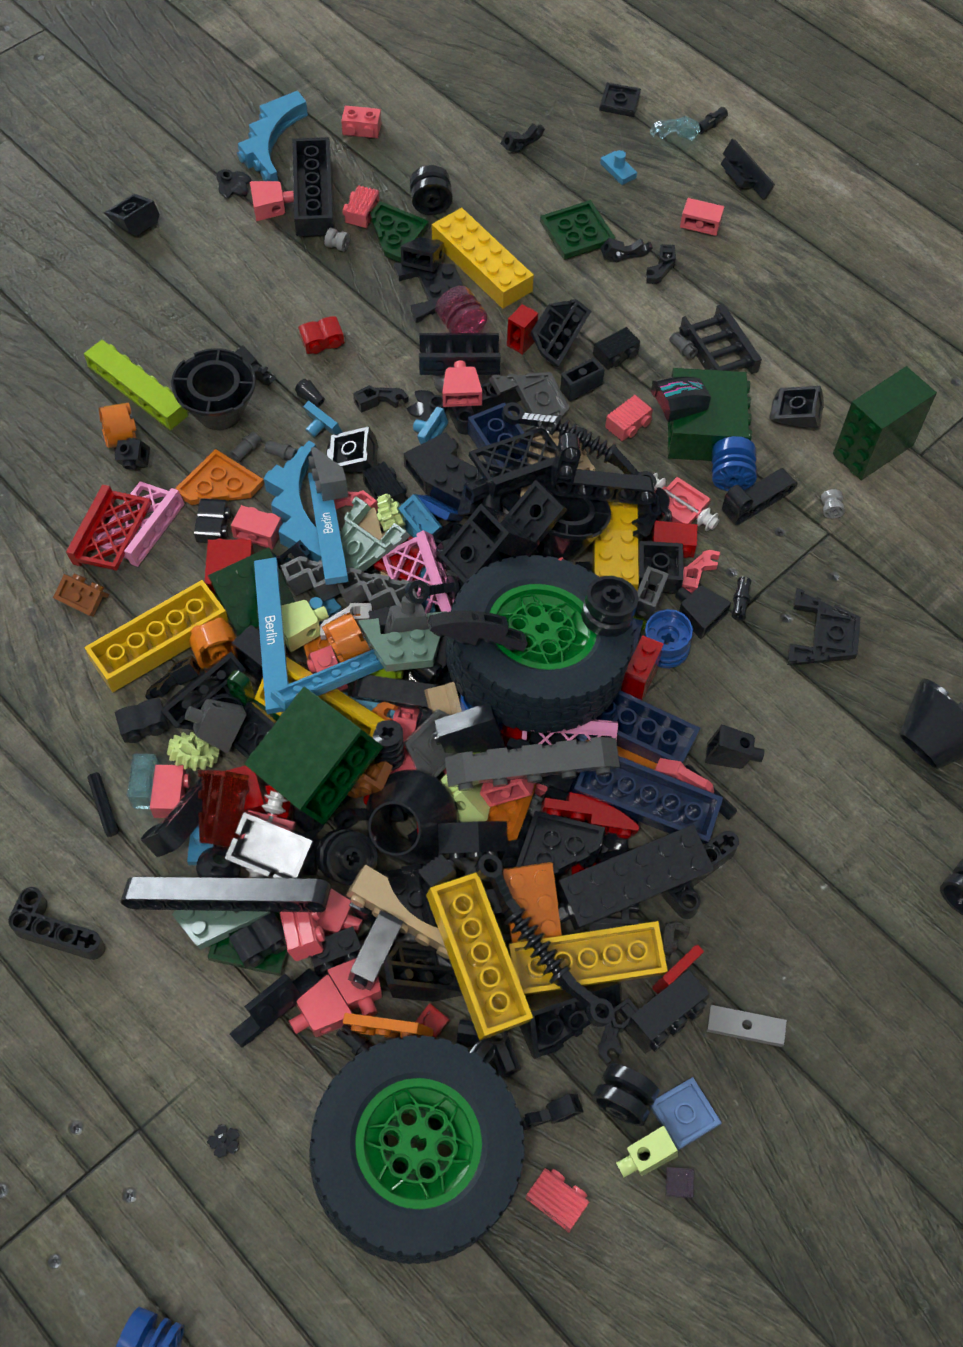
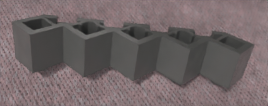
(377, 588)
(532, 762)

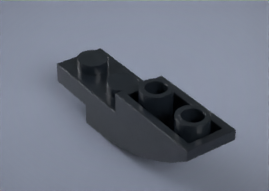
(469, 626)

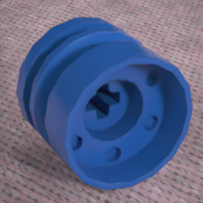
(734, 463)
(671, 628)
(142, 1331)

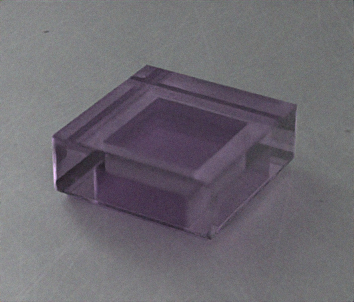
(679, 1182)

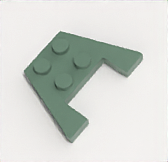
(362, 548)
(402, 649)
(213, 926)

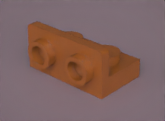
(80, 595)
(371, 780)

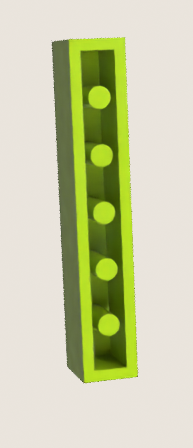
(135, 384)

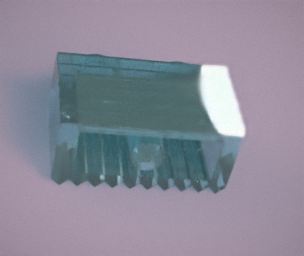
(141, 780)

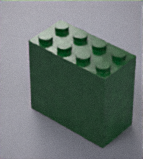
(726, 417)
(883, 422)
(313, 755)

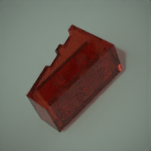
(223, 805)

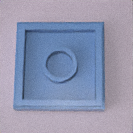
(685, 1113)

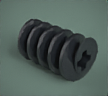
(390, 735)

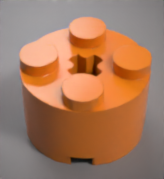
(116, 423)
(345, 637)
(211, 641)

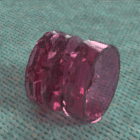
(461, 311)

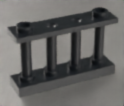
(730, 331)
(442, 350)

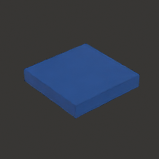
(440, 509)

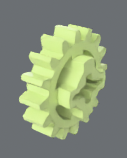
(389, 513)
(192, 752)

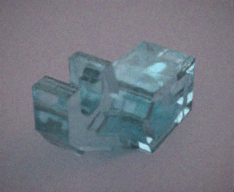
(683, 126)

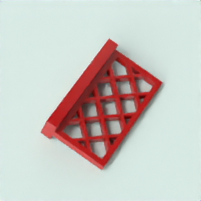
(94, 524)

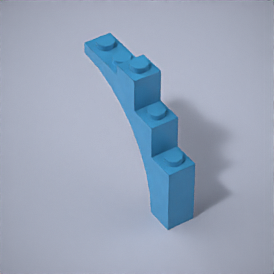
(274, 120)
(286, 487)

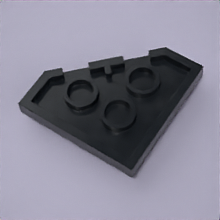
(560, 842)
(406, 887)

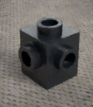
(132, 453)

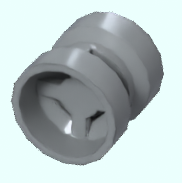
(337, 239)
(832, 503)

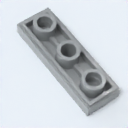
(762, 1028)

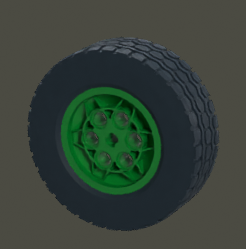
(565, 669)
(405, 1214)

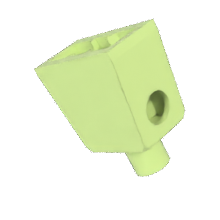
(301, 623)
(469, 803)
(659, 1147)

